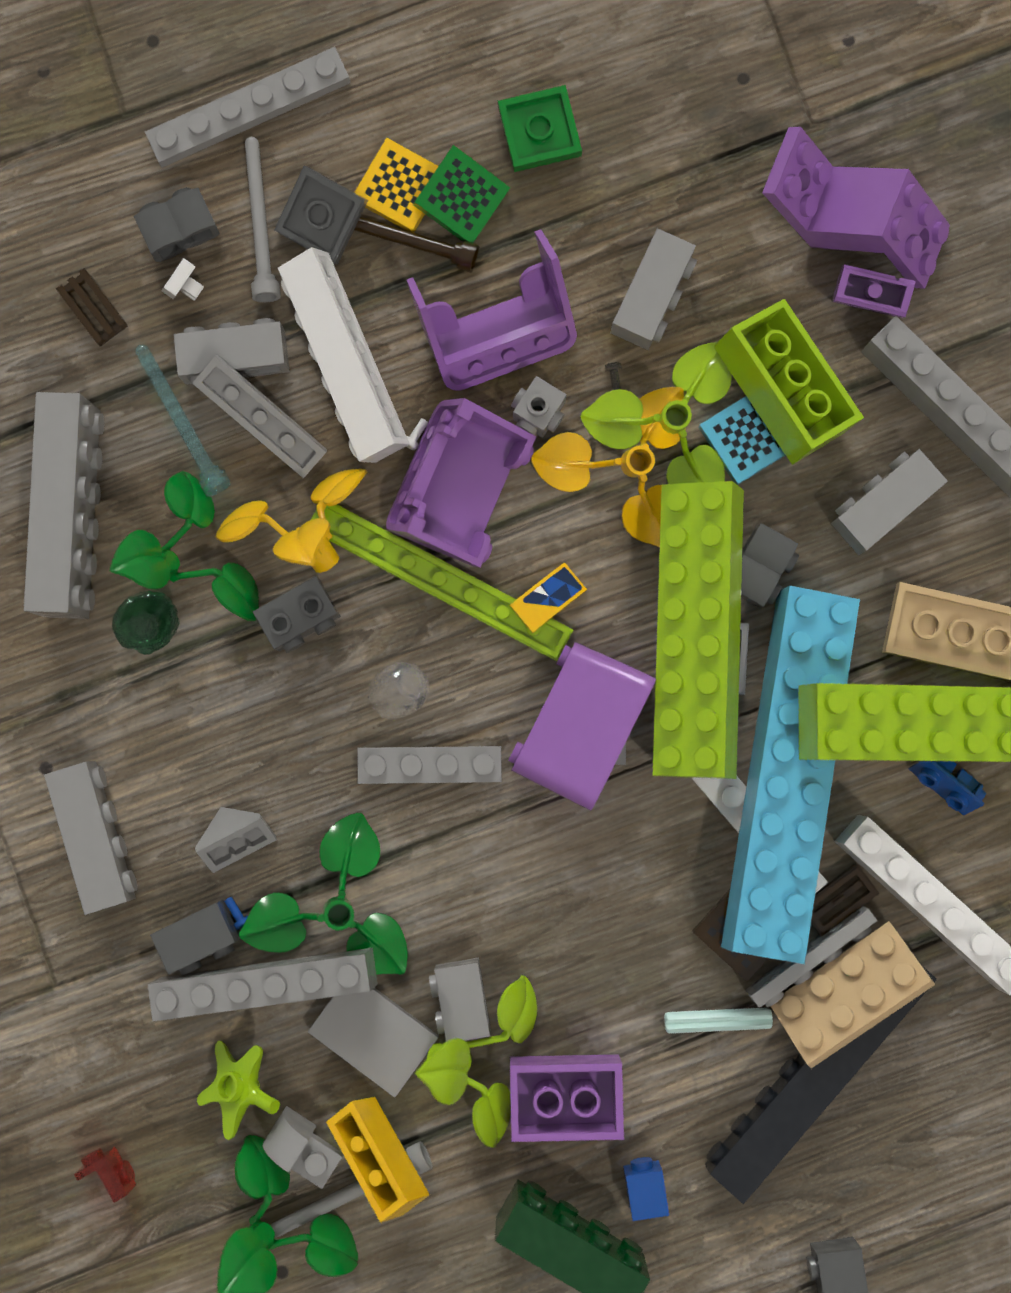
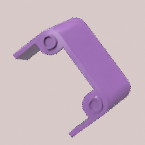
(505, 334)

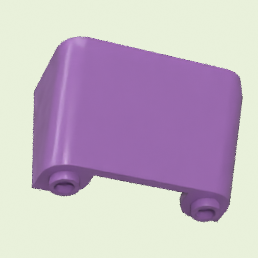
(458, 480)
(582, 725)

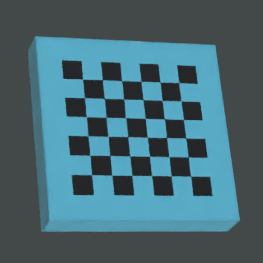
(741, 440)

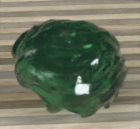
(145, 622)

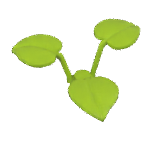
(617, 415)
(448, 1064)

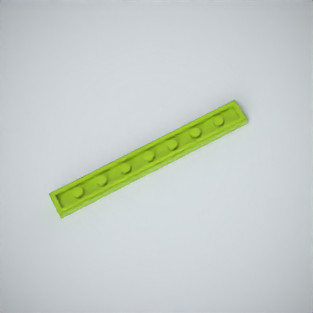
(440, 580)

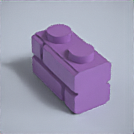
(873, 291)

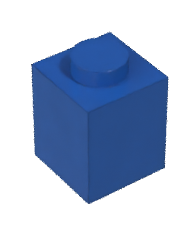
(645, 1189)

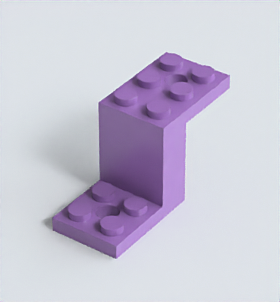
(856, 207)

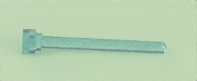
(212, 478)

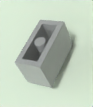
(461, 1000)

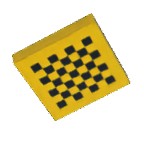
(395, 183)

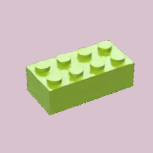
(788, 381)

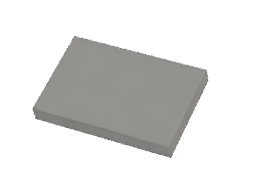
(374, 1037)

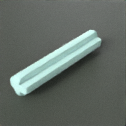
(718, 1020)

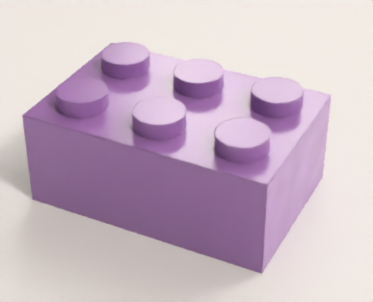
(566, 1098)

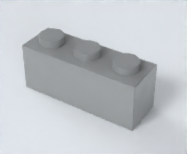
(654, 290)
(248, 349)
(887, 500)

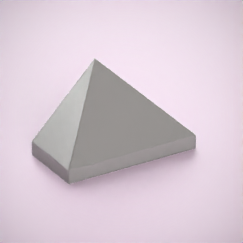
(232, 837)

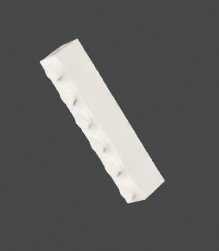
(342, 356)
(929, 900)

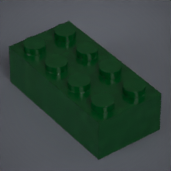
(567, 1244)

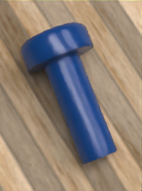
(235, 911)

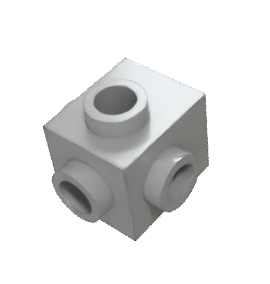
(543, 397)

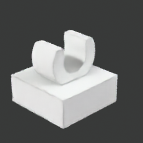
(181, 281)

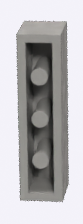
(91, 836)

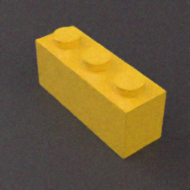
(377, 1159)

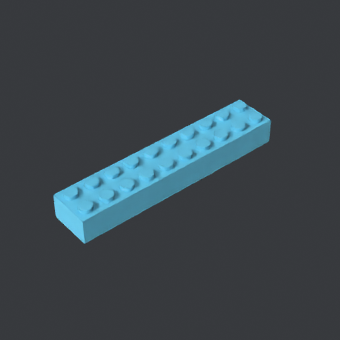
(785, 795)

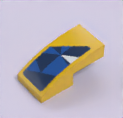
(548, 597)

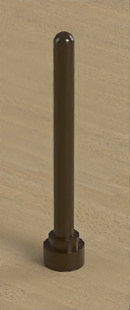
(462, 255)

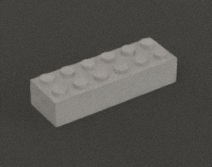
(63, 506)

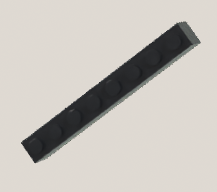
(790, 1109)

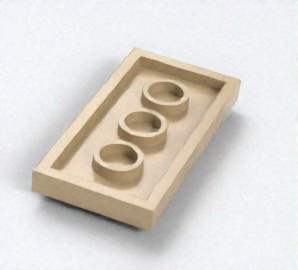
(950, 631)
(851, 994)

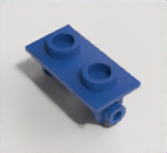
(960, 792)

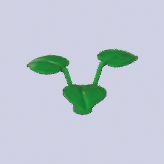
(151, 566)
(347, 848)
(246, 1259)

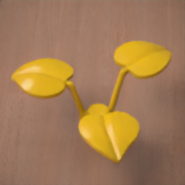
(566, 465)
(307, 543)

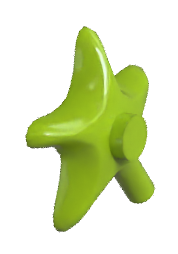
(237, 1087)

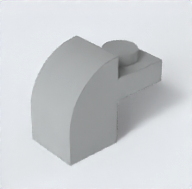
(297, 1148)

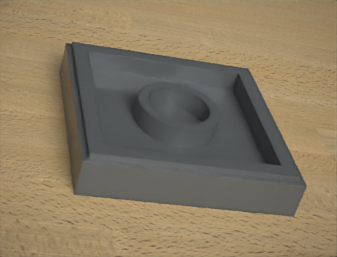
(320, 214)

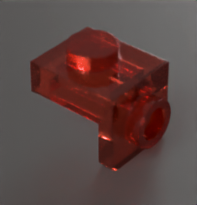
(113, 1171)

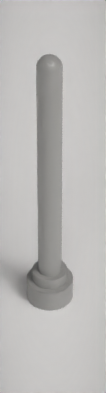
(265, 286)
(419, 1157)

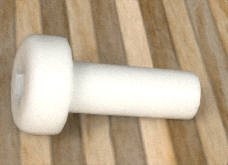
(416, 434)

